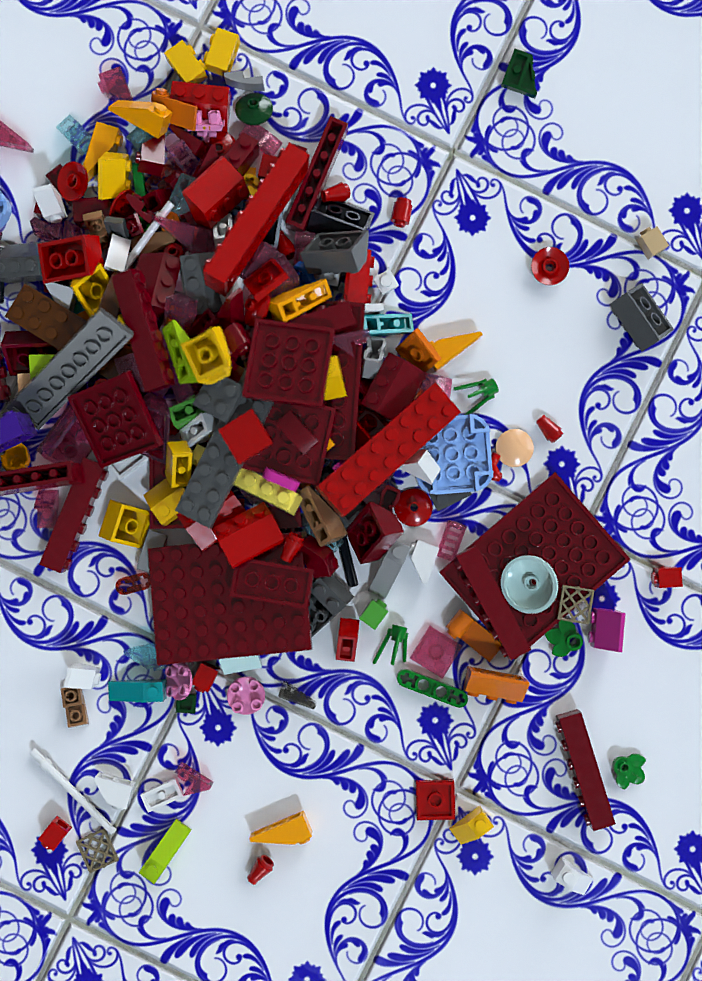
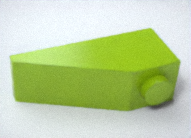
(174, 336)
(164, 851)

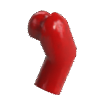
(497, 475)

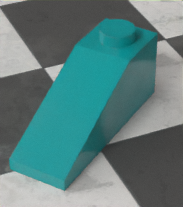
(389, 324)
(138, 690)

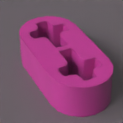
(280, 479)

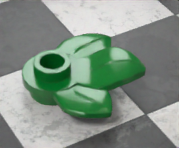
(561, 638)
(630, 772)

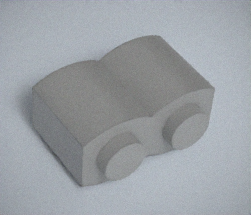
(373, 357)

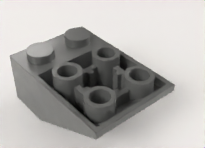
(326, 601)

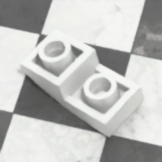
(117, 254)

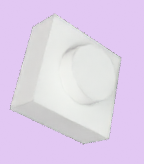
(385, 282)

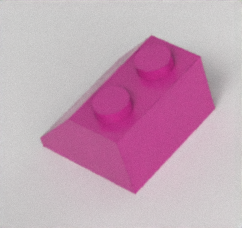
(607, 629)

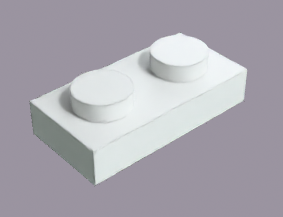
(162, 795)

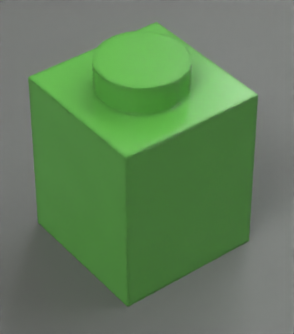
(374, 613)

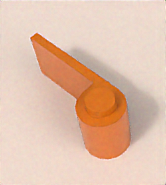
(183, 113)
(473, 634)

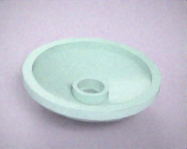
(519, 589)

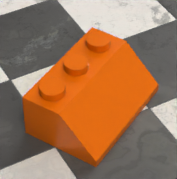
(495, 685)

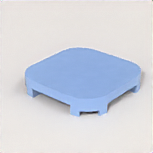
(462, 454)

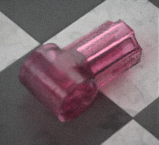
(301, 240)

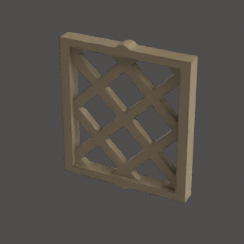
(575, 604)
(84, 855)

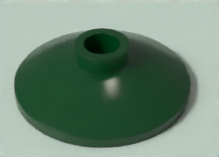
(254, 109)

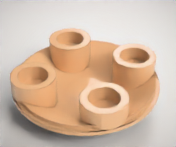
(514, 447)

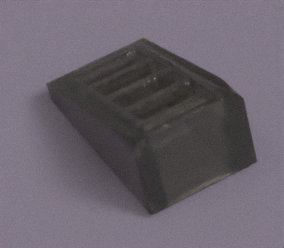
(296, 696)

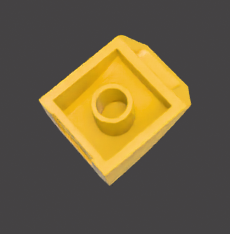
(208, 356)

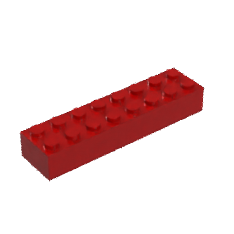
(256, 219)
(388, 450)

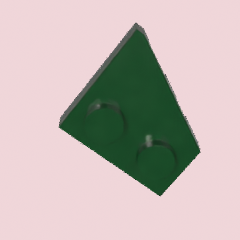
(520, 74)

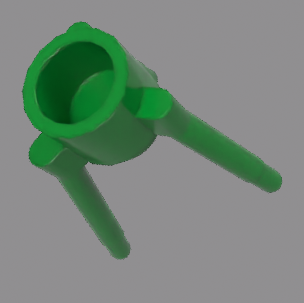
(487, 388)
(398, 634)

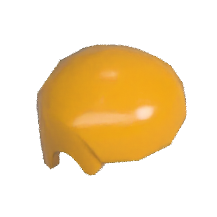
(16, 458)

